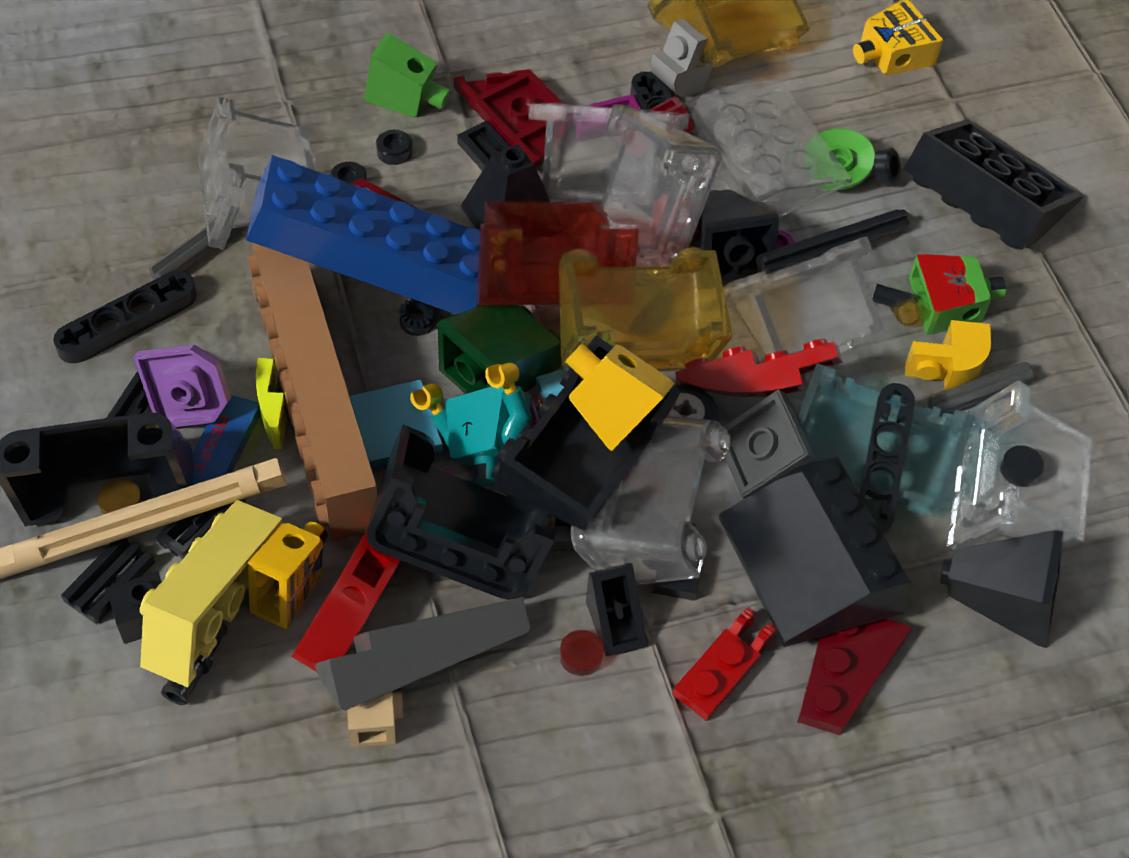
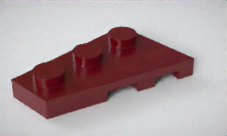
(846, 670)

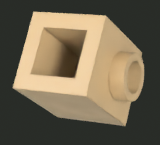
(374, 720)

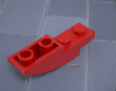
(744, 376)
(346, 605)

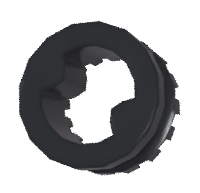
(416, 328)

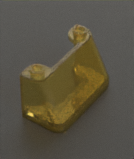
(736, 26)
(650, 310)

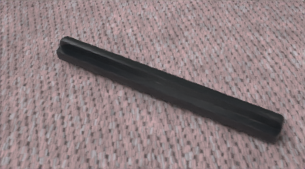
(818, 245)

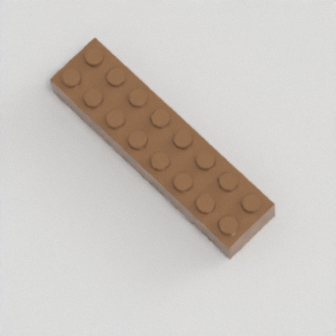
(314, 392)

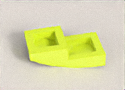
(271, 403)

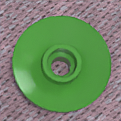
(852, 151)

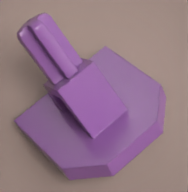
(183, 384)

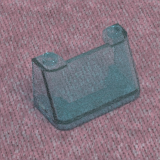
(839, 425)

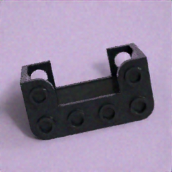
(47, 459)
(564, 463)

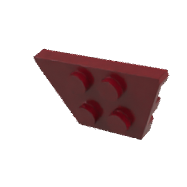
(505, 103)

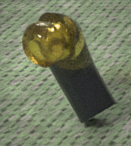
(900, 302)

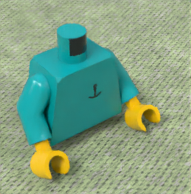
(479, 421)

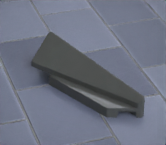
(418, 648)

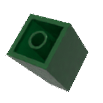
(492, 336)

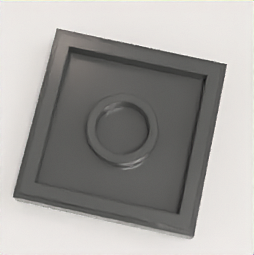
(766, 444)

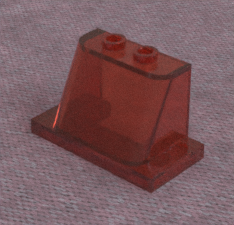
(527, 239)

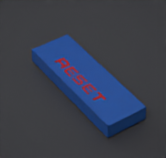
(224, 439)

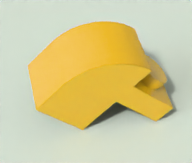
(955, 360)

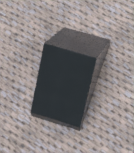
(616, 609)

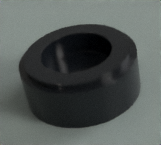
(394, 147)
(887, 166)
(349, 172)
(1022, 466)

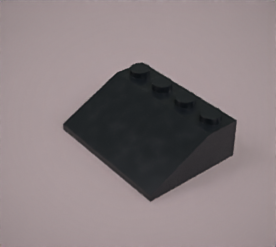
(991, 182)
(815, 554)

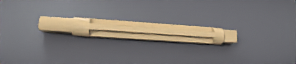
(141, 517)

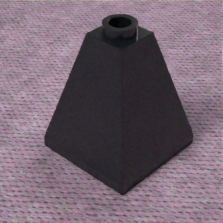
(505, 177)
(737, 232)
(1009, 581)

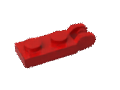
(722, 667)

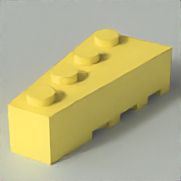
(201, 592)

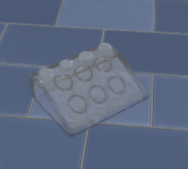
(766, 145)

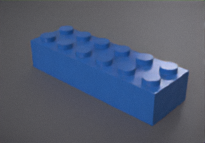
(365, 236)

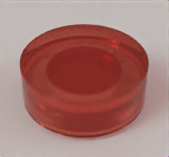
(581, 652)

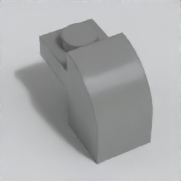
(679, 61)

